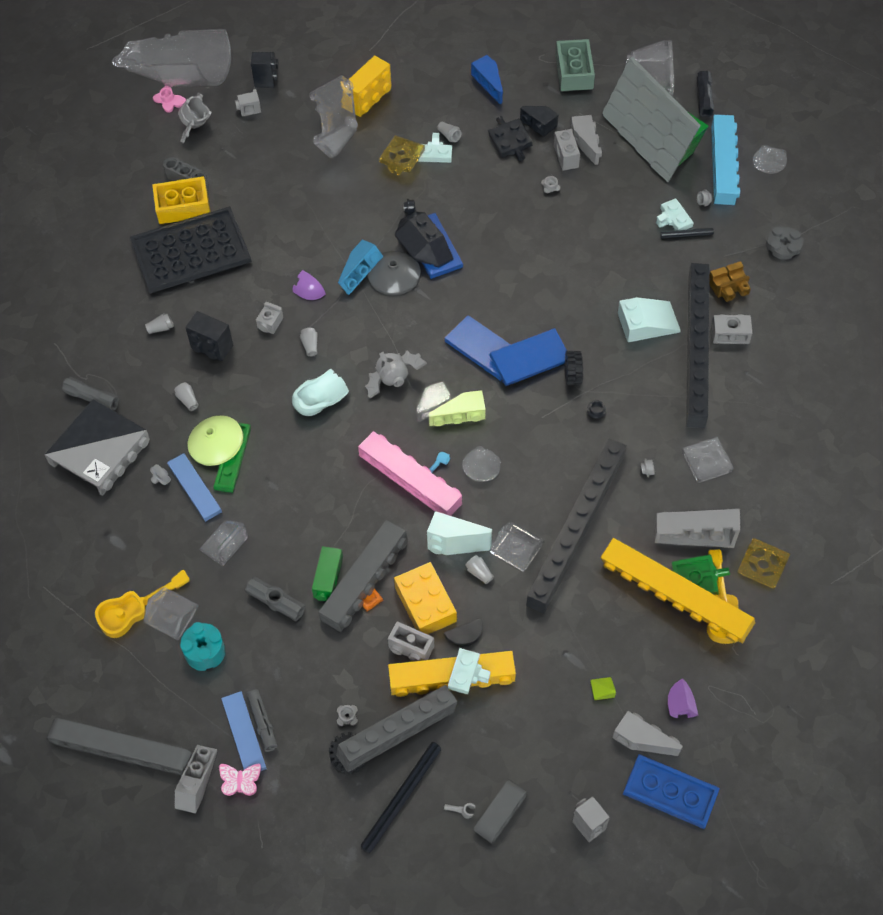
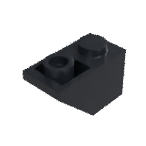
(539, 118)

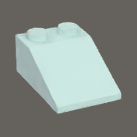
(646, 318)
(456, 536)

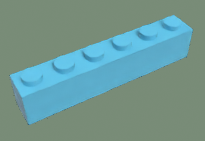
(724, 160)

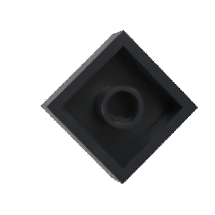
(209, 336)

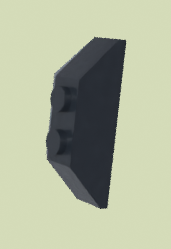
(423, 240)

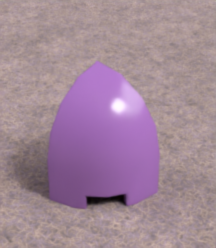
(308, 287)
(681, 700)

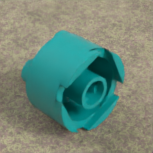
(203, 646)

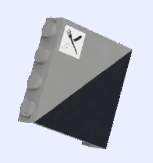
(98, 446)

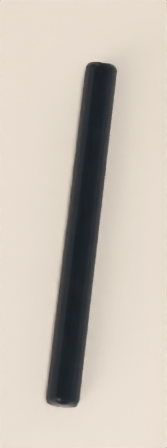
(400, 797)

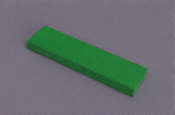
(229, 471)

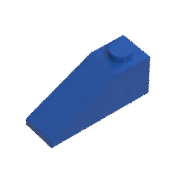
(487, 74)

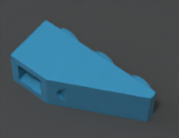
(359, 264)

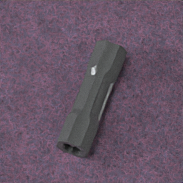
(79, 389)

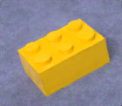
(370, 84)
(180, 199)
(425, 599)

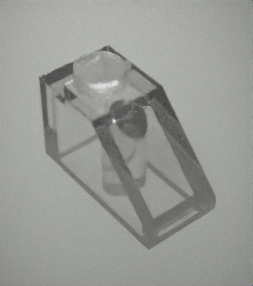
(432, 398)

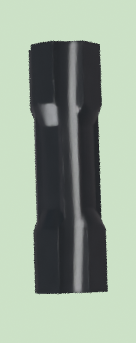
(706, 103)

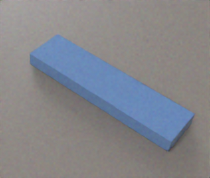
(194, 487)
(243, 730)

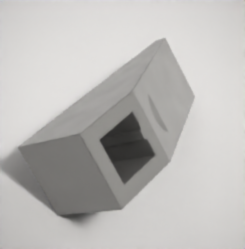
(585, 137)
(641, 736)
(195, 779)

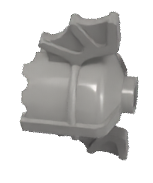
(193, 114)
(392, 372)

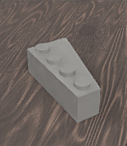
(698, 528)

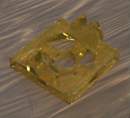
(415, 153)
(746, 570)

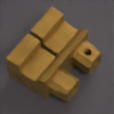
(729, 280)

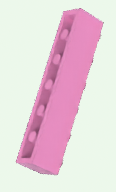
(409, 474)

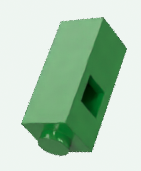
(327, 573)

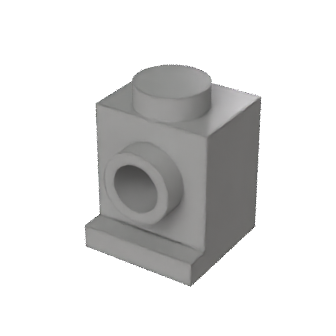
(248, 103)
(269, 318)

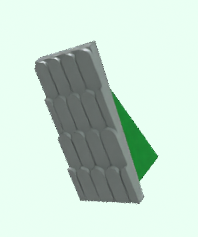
(653, 120)

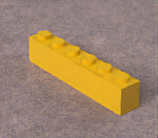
(433, 674)

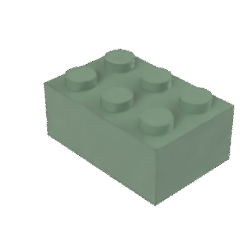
(574, 65)

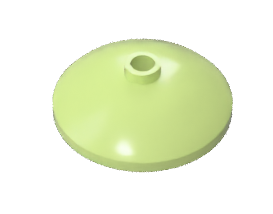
(215, 447)

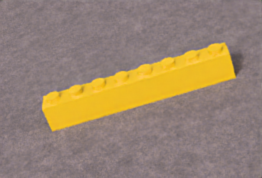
(678, 590)

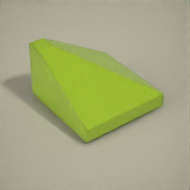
(603, 688)

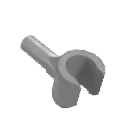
(460, 809)

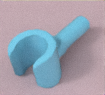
(441, 458)

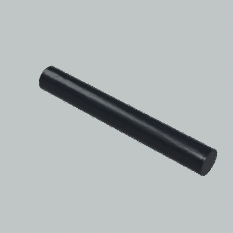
(687, 233)

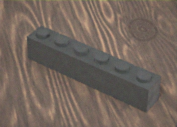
(363, 576)
(396, 728)

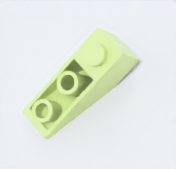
(463, 408)

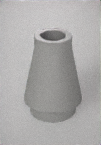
(451, 132)
(160, 324)
(309, 339)
(186, 395)
(479, 569)

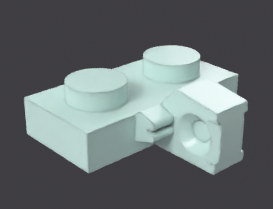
(436, 151)
(674, 215)
(467, 671)

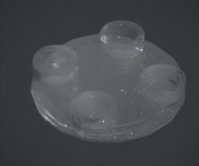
(770, 159)
(481, 464)

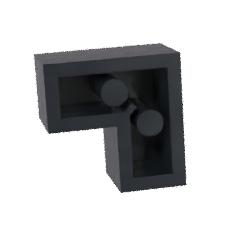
(264, 69)

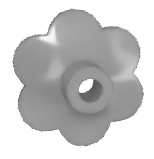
(159, 475)

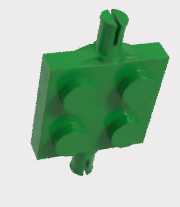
(701, 572)

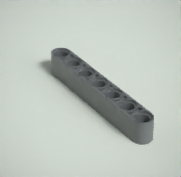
(119, 746)

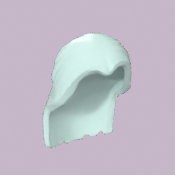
(319, 393)

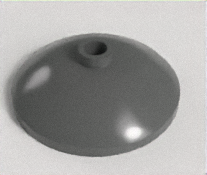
(395, 273)

